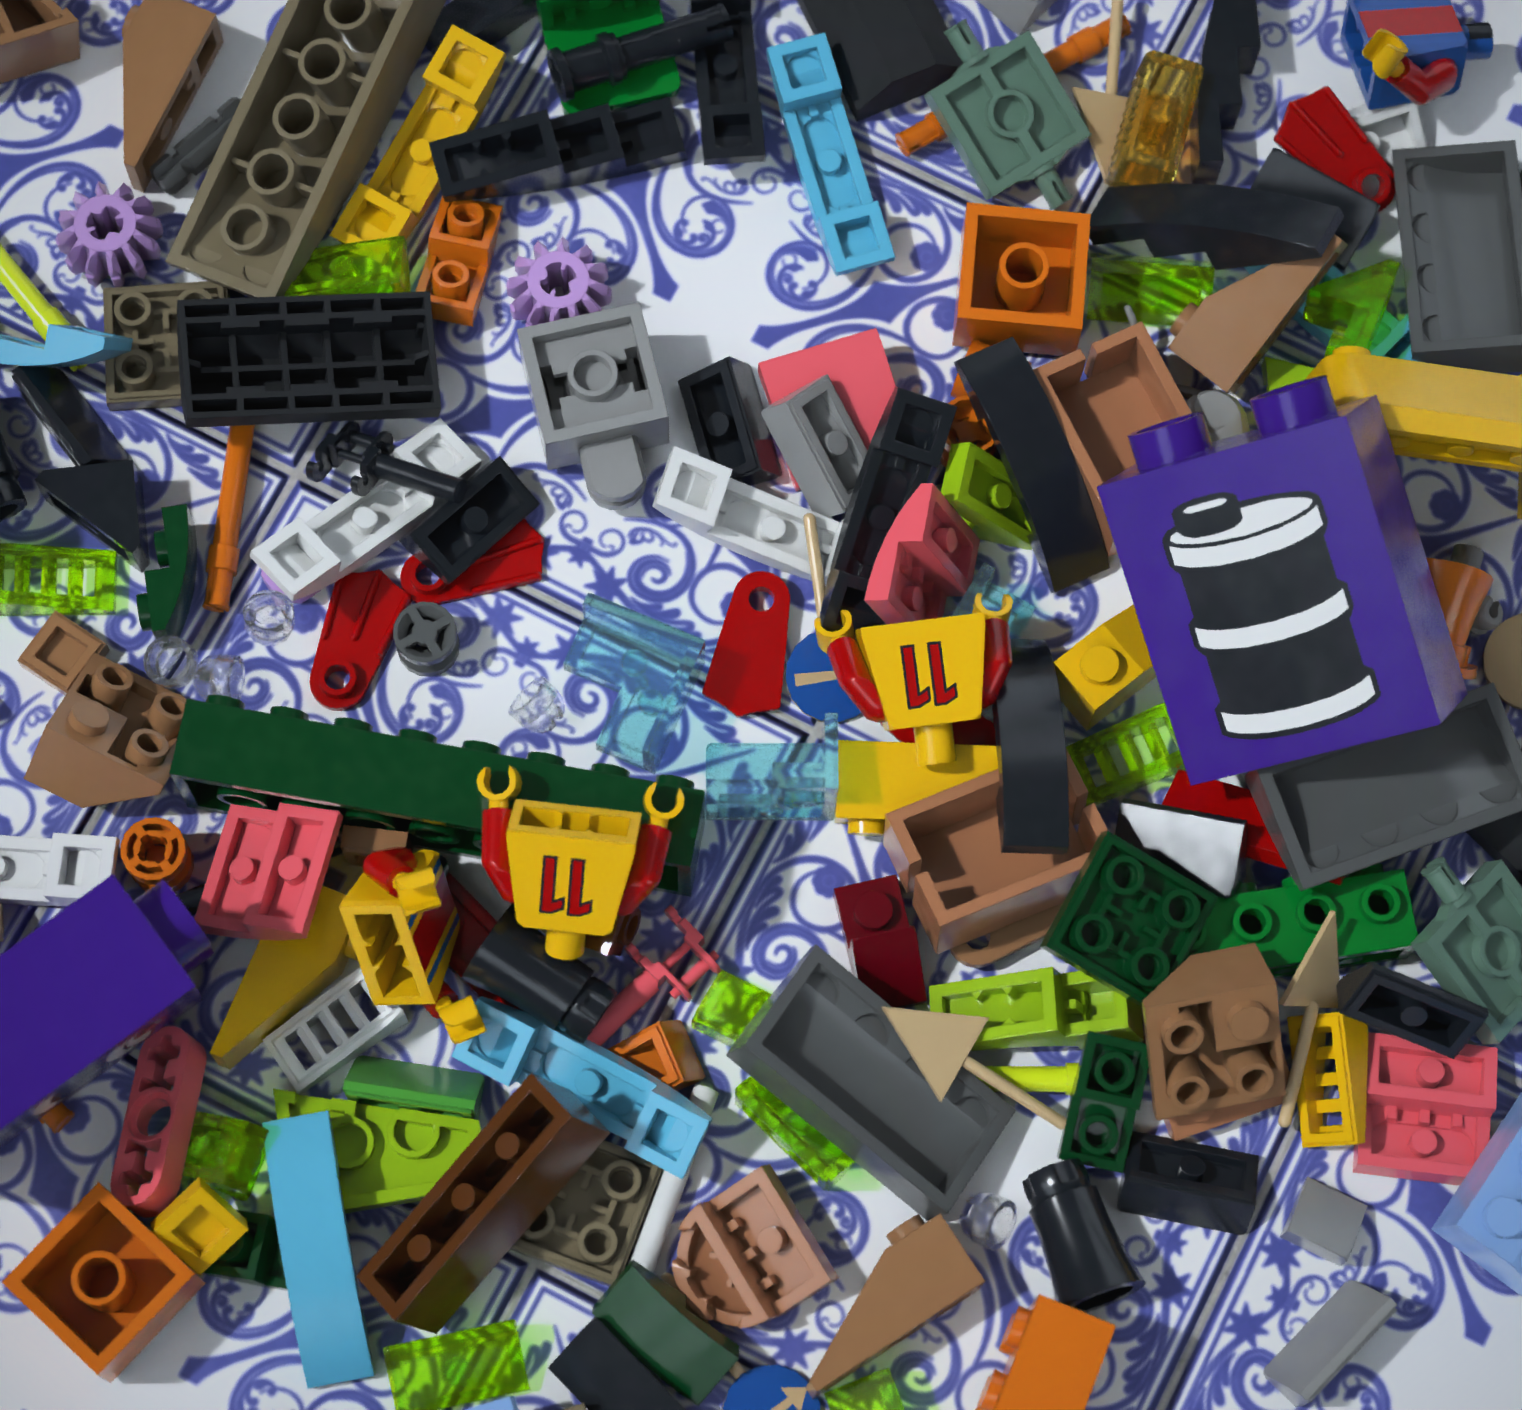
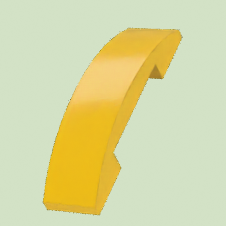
(406, 179)

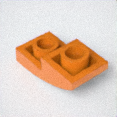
(459, 258)

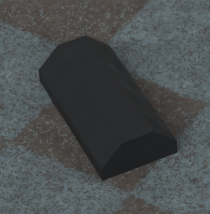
(884, 49)
(307, 359)

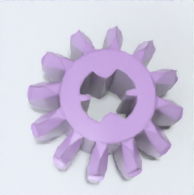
(99, 219)
(553, 270)

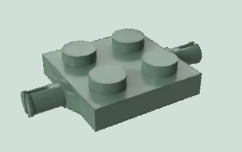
(1007, 115)
(1477, 942)

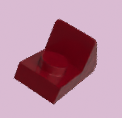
(880, 941)

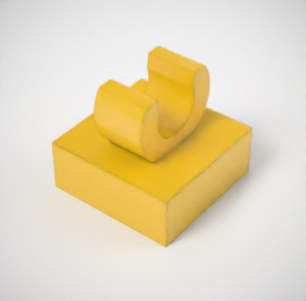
(199, 1226)

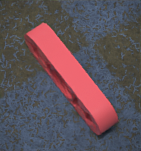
(169, 1147)

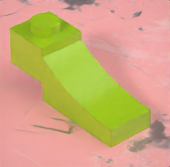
(1039, 1008)

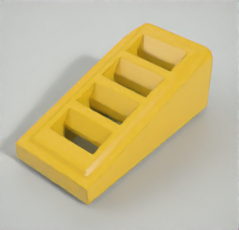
(1351, 1064)

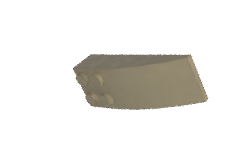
(300, 139)

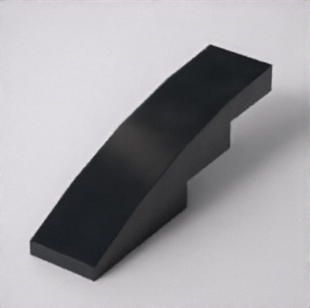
(1227, 51)
(558, 152)
(1226, 222)

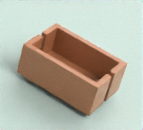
(1123, 394)
(954, 861)

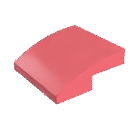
(855, 368)
(922, 560)
(268, 872)
(1426, 1110)

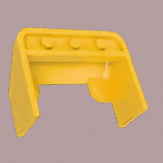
(1435, 407)

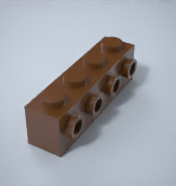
(482, 1204)

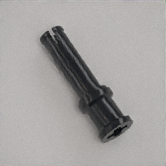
(612, 58)

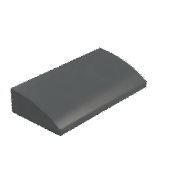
(1462, 253)
(1392, 793)
(848, 1075)

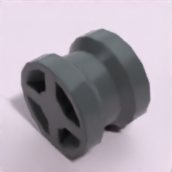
(422, 625)

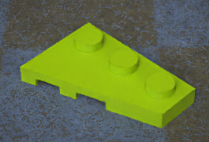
(385, 1152)

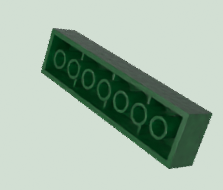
(402, 780)

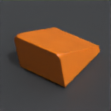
(664, 1053)

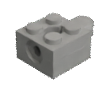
(597, 398)

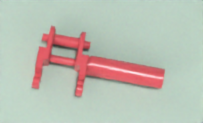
(647, 983)

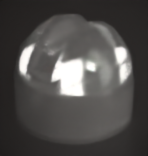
(272, 610)
(162, 657)
(220, 676)
(538, 706)
(989, 1220)

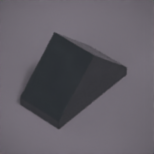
(104, 503)

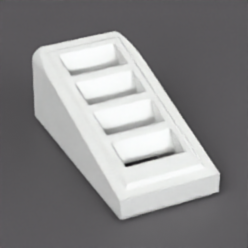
(370, 1033)

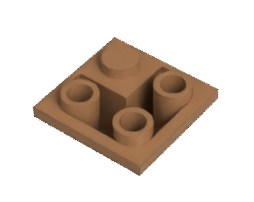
(108, 737)
(1214, 1034)

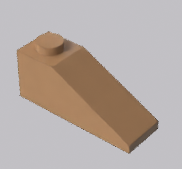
(164, 64)
(1244, 319)
(908, 1288)

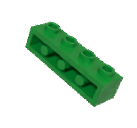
(1371, 920)

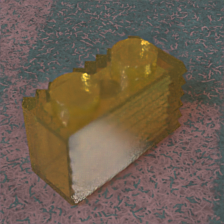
(1155, 121)

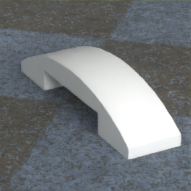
(741, 516)
(358, 528)
(54, 869)

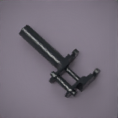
(377, 465)

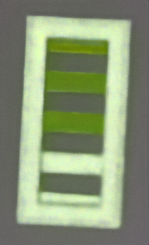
(50, 558)
(1122, 734)

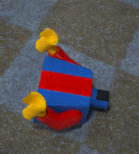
(1409, 49)

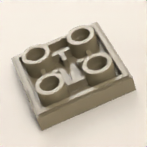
(148, 314)
(595, 1216)

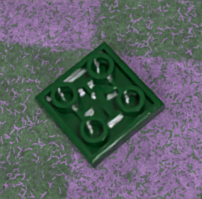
(1128, 919)

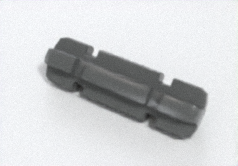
(193, 151)

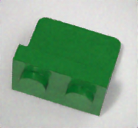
(576, 23)

